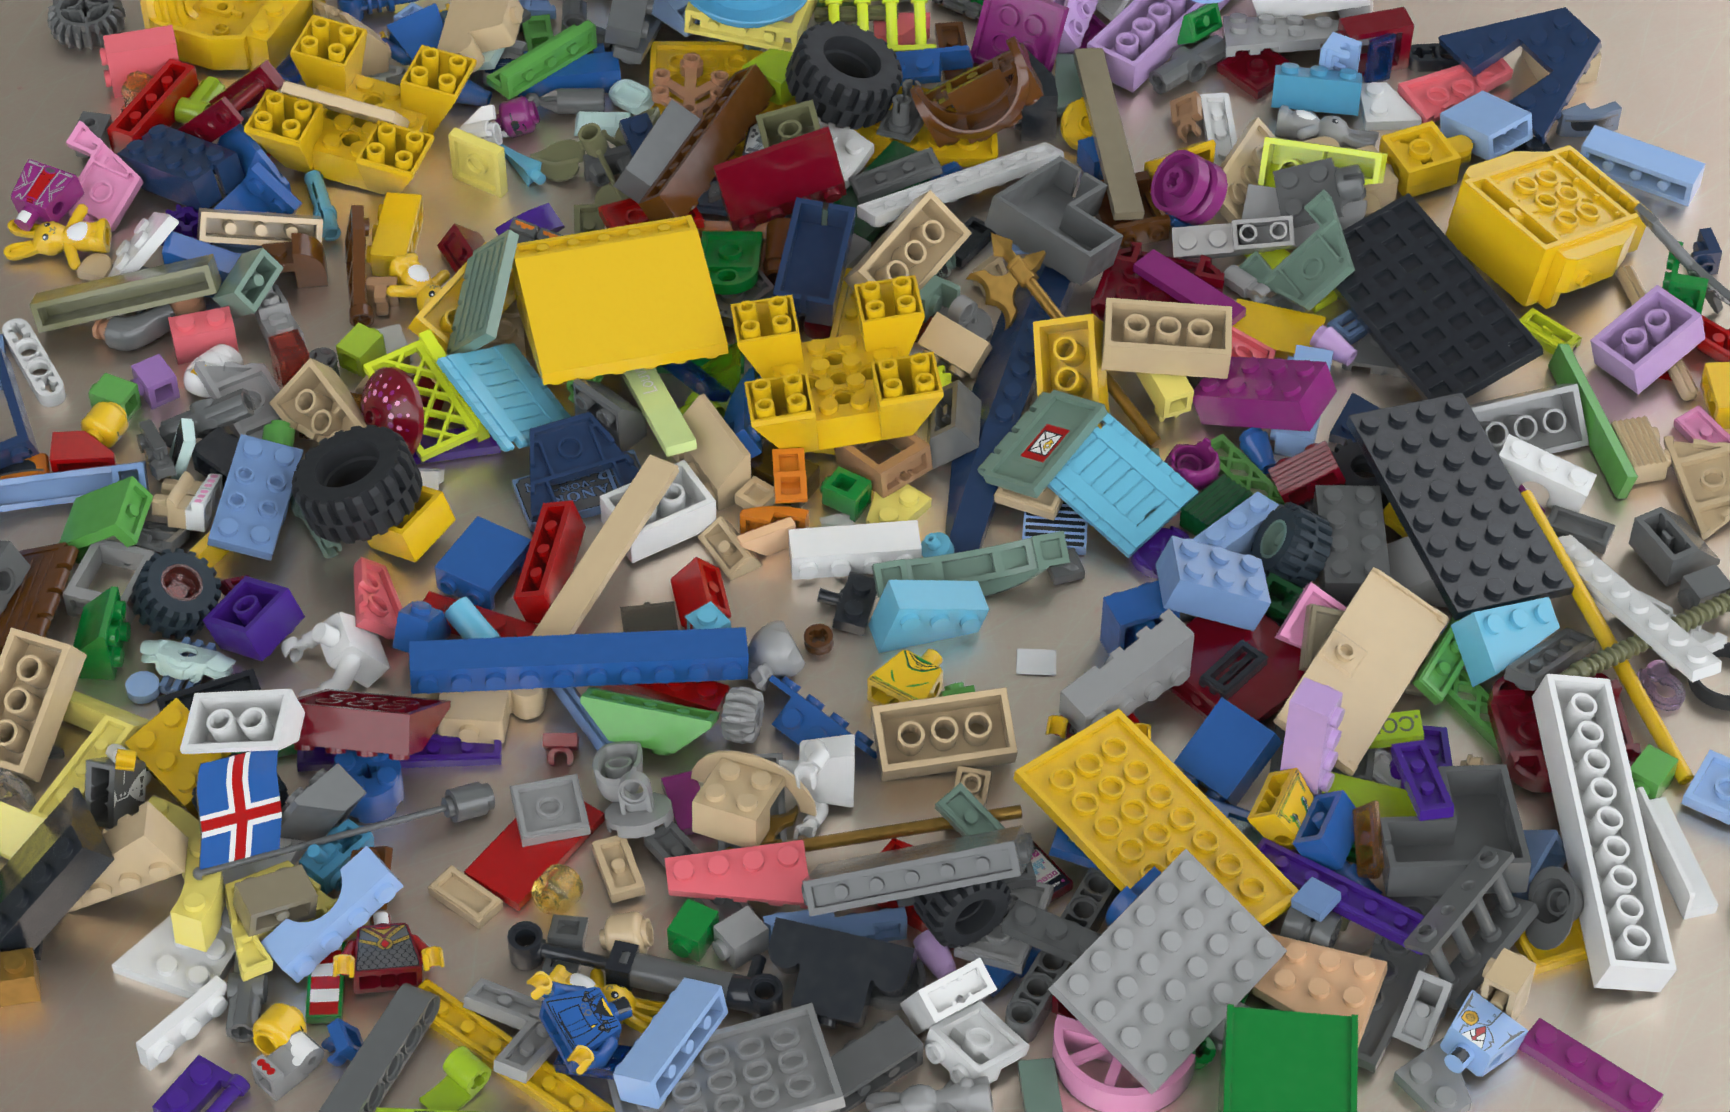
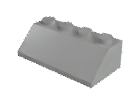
(1542, 417)

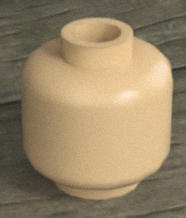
(628, 928)

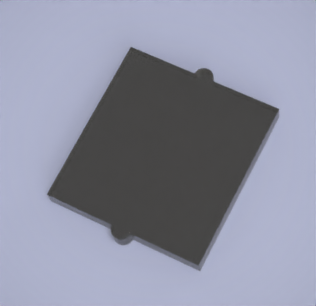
(649, 617)

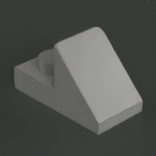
(1423, 1010)

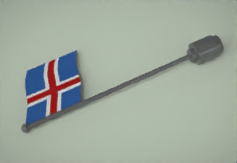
(244, 813)

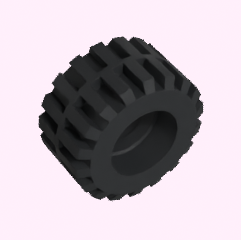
(964, 913)

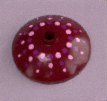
(395, 403)

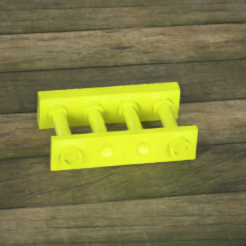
(891, 21)

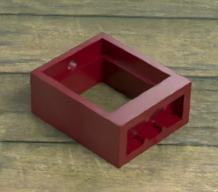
(1377, 24)

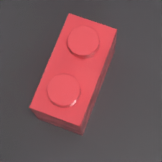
(200, 331)

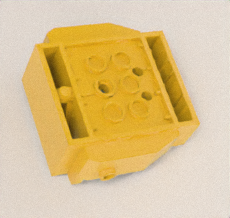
(230, 31)
(1543, 223)

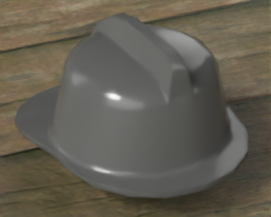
(1559, 906)

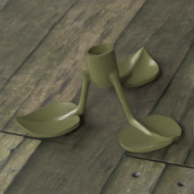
(562, 158)

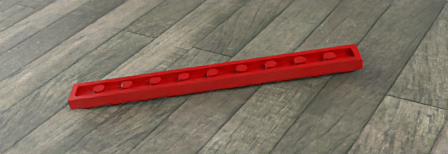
(700, 695)

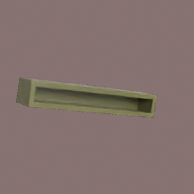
(125, 293)

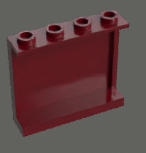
(1265, 691)

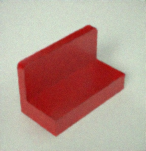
(698, 585)

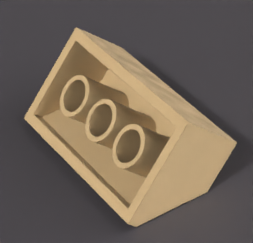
(913, 245)

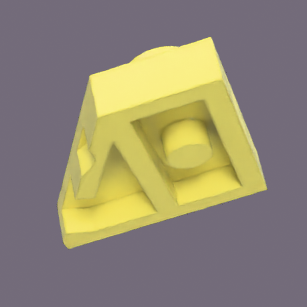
(899, 506)

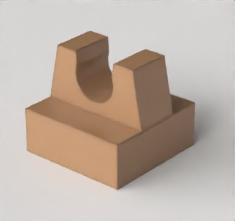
(377, 294)

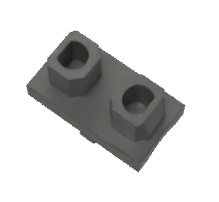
(617, 160)

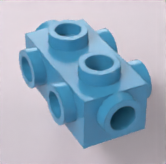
(325, 860)

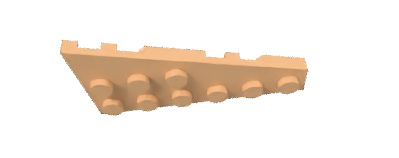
(1322, 981)

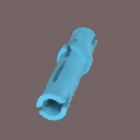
(322, 204)

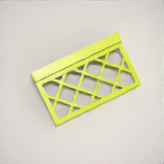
(429, 352)

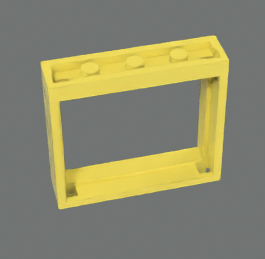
(764, 37)

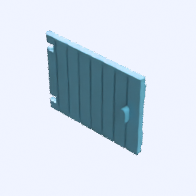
(503, 392)
(1117, 483)

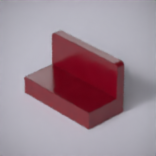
(459, 245)

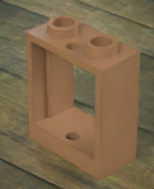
(886, 479)

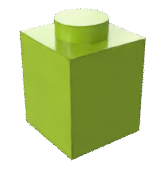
(360, 347)

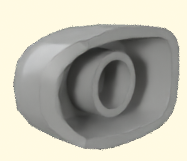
(612, 763)

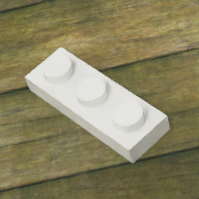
(183, 1023)

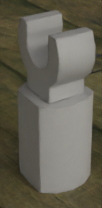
(1245, 284)

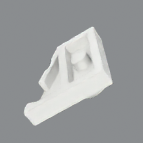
(1385, 109)

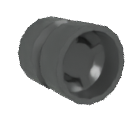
(1309, 930)

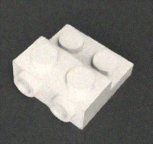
(974, 1044)

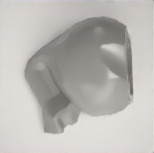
(773, 653)

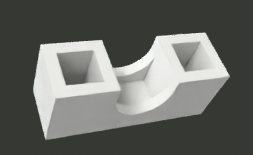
(1564, 481)

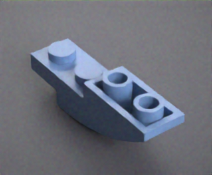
(881, 925)

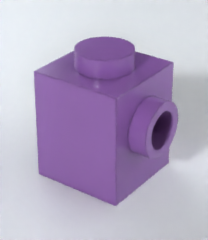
(155, 381)

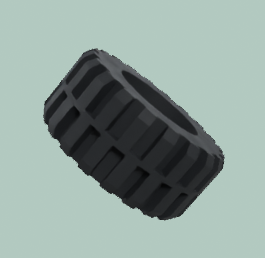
(844, 73)
(357, 484)

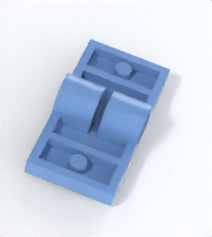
(255, 497)

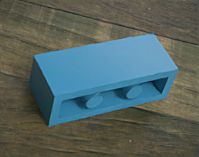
(1317, 89)

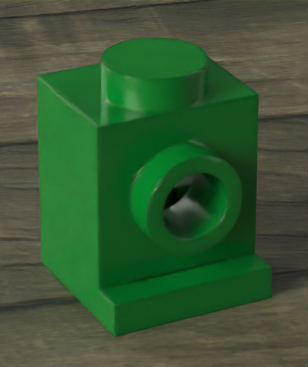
(846, 492)

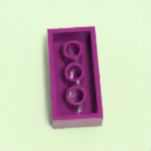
(1266, 394)

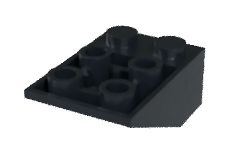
(1041, 117)

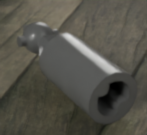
(571, 100)

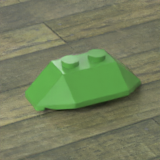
(651, 722)

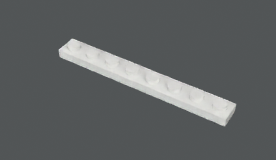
(961, 183)
(1641, 614)

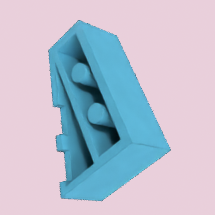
(926, 612)
(1501, 635)

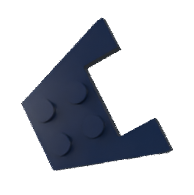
(570, 451)

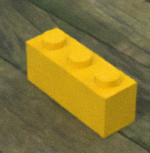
(397, 230)

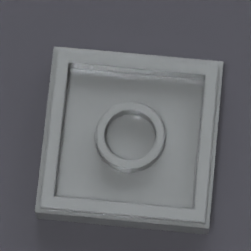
(550, 810)

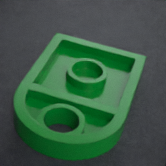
(733, 258)

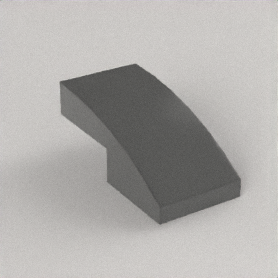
(569, 933)

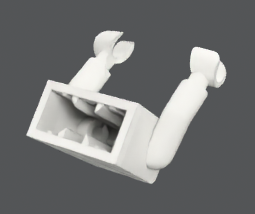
(347, 649)
(827, 773)

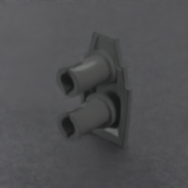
(903, 119)

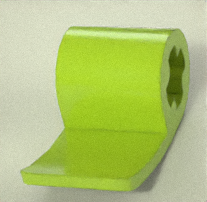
(463, 1081)

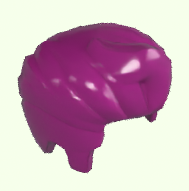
(1195, 463)

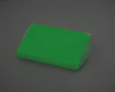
(1200, 23)

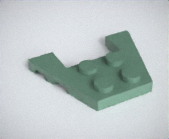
(1312, 267)

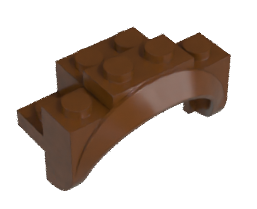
(982, 97)

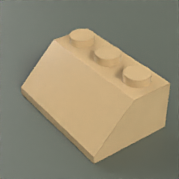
(720, 456)

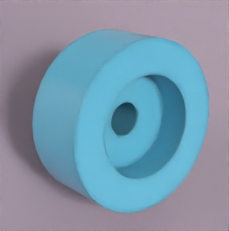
(936, 544)

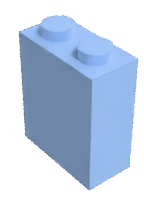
(1490, 124)

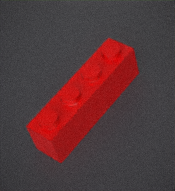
(153, 104)
(549, 558)

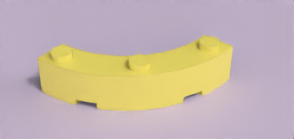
(201, 903)

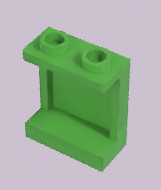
(107, 512)

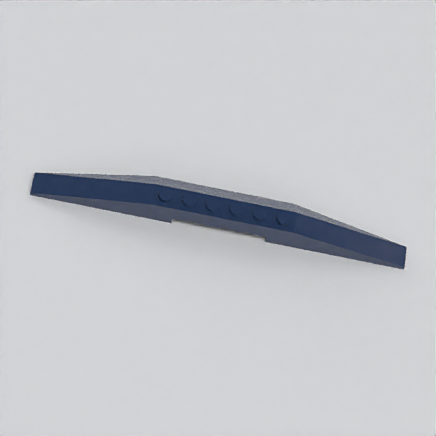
(1006, 391)

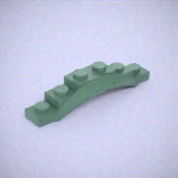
(994, 567)

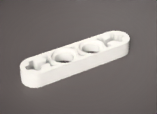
(36, 361)

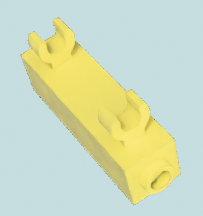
(1169, 394)

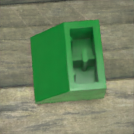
(103, 635)

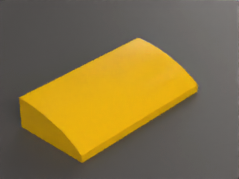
(441, 309)

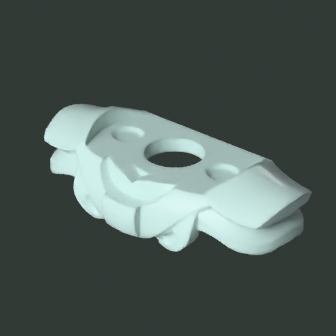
(170, 662)

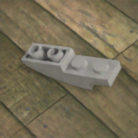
(1233, 238)
(275, 315)

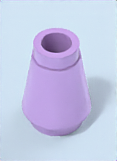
(1331, 340)
(933, 955)

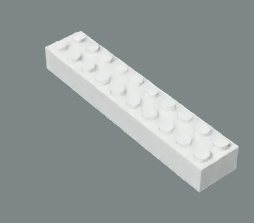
(1603, 834)

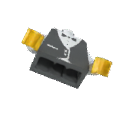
(115, 785)

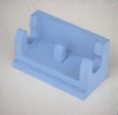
(1340, 53)

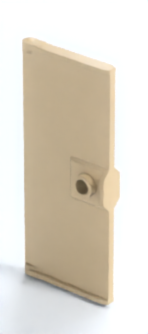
(1372, 660)

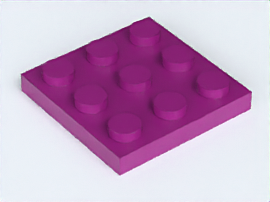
(1032, 22)

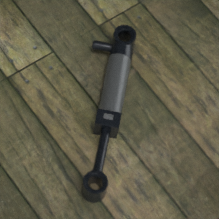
(652, 973)

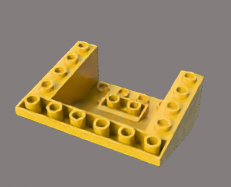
(617, 300)

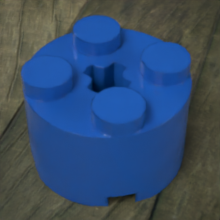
(381, 781)

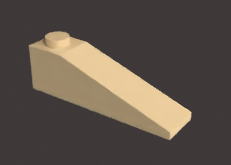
(376, 50)
(317, 402)

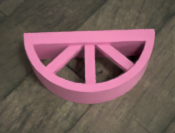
(1105, 1097)

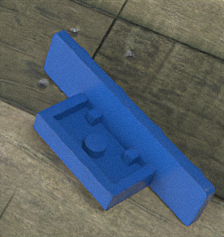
(929, 63)
(805, 720)

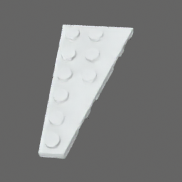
(183, 969)

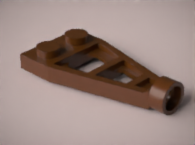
(355, 266)

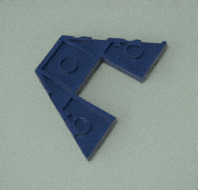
(1551, 38)

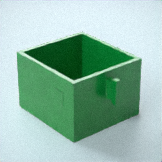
(1288, 1062)

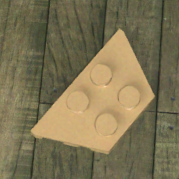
(1704, 480)

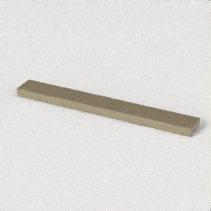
(1108, 134)

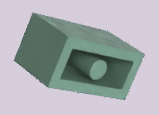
(248, 282)

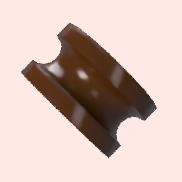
(818, 631)

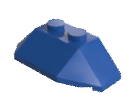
(249, 153)

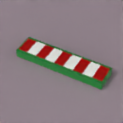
(325, 992)

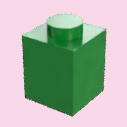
(692, 930)

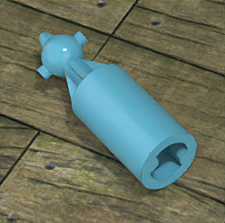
(469, 621)

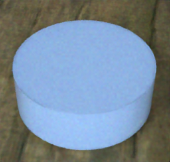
(142, 687)

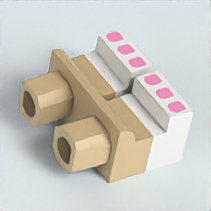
(188, 502)

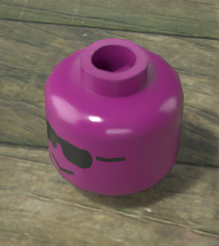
(518, 116)

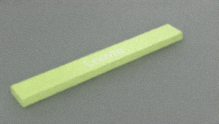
(660, 411)

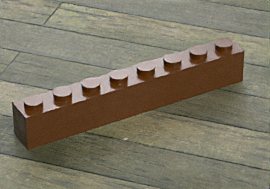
(708, 144)

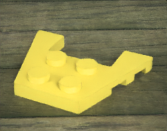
(250, 953)

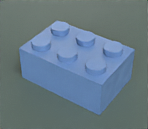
(1213, 583)

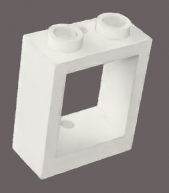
(948, 996)

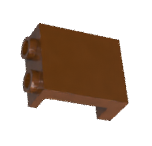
(1148, 230)

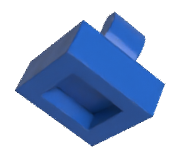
(344, 1039)

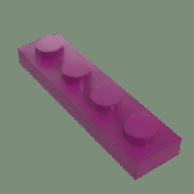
(1589, 1069)

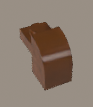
(304, 256)

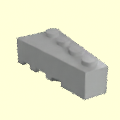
(1131, 675)

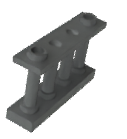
(1495, 932)

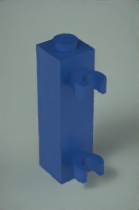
(588, 71)

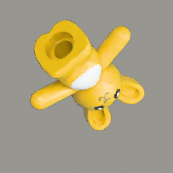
(53, 238)
(414, 280)
(642, 1009)

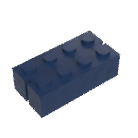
(183, 166)
(815, 259)

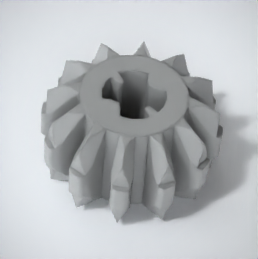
(742, 715)

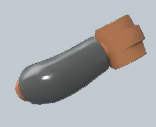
(142, 329)

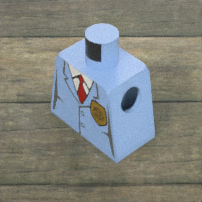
(1481, 1037)

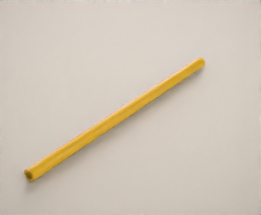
(1606, 639)

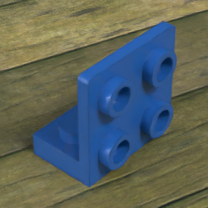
(260, 193)

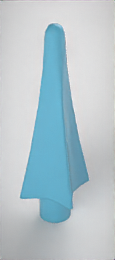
(527, 168)

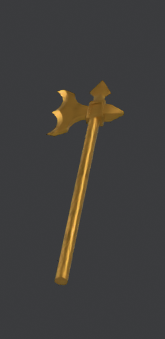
(1022, 272)
(786, 820)

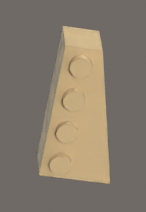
(144, 852)

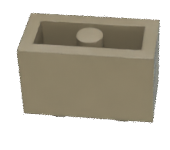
(271, 898)

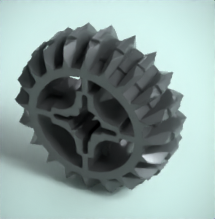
(85, 21)

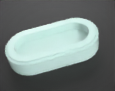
(631, 96)

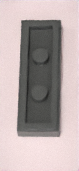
(895, 175)

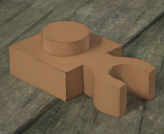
(1185, 113)

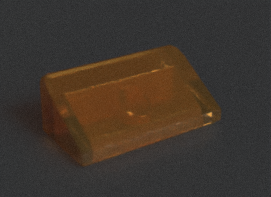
(1368, 840)

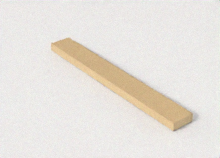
(608, 548)

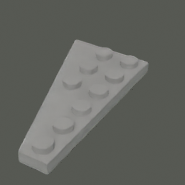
(1278, 34)

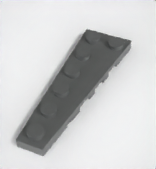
(1395, 989)

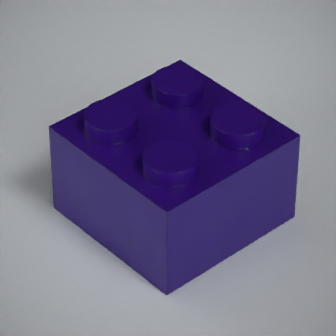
(254, 618)

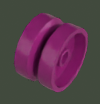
(1189, 187)

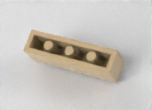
(254, 227)

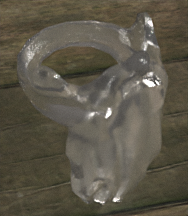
(16, 788)

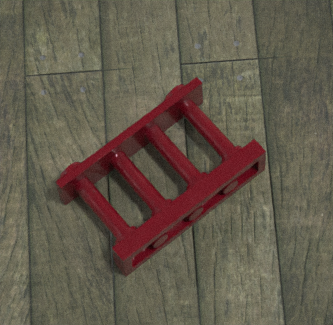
(228, 104)

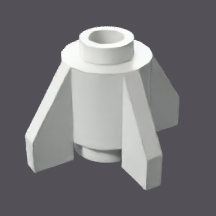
(481, 126)

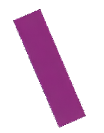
(1183, 284)

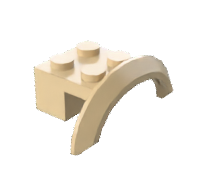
(739, 796)

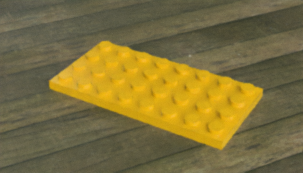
(1140, 812)

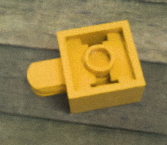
(1425, 157)

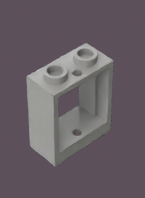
(108, 552)

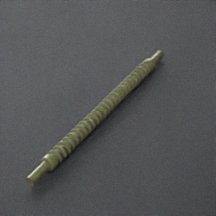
(1634, 645)

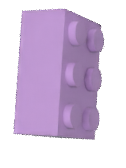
(1647, 339)

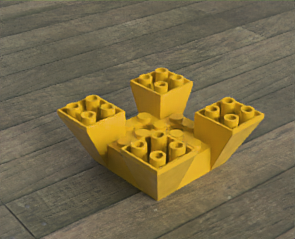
(348, 148)
(844, 385)

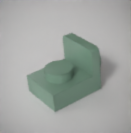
(938, 293)

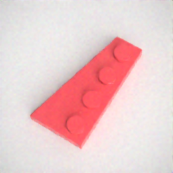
(1445, 88)
(749, 873)

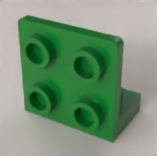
(1686, 288)

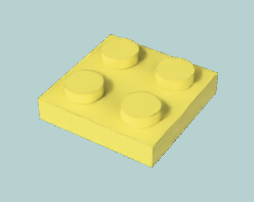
(478, 162)

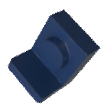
(1707, 251)

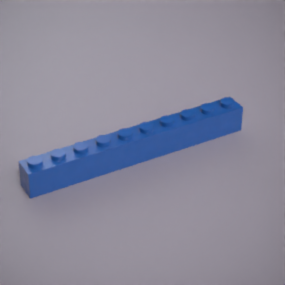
(578, 660)

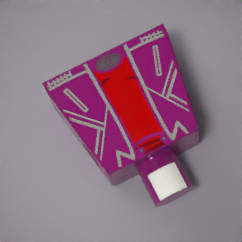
(44, 194)

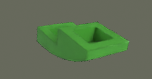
(537, 30)

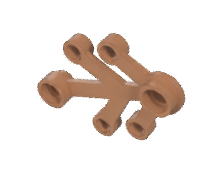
(691, 68)

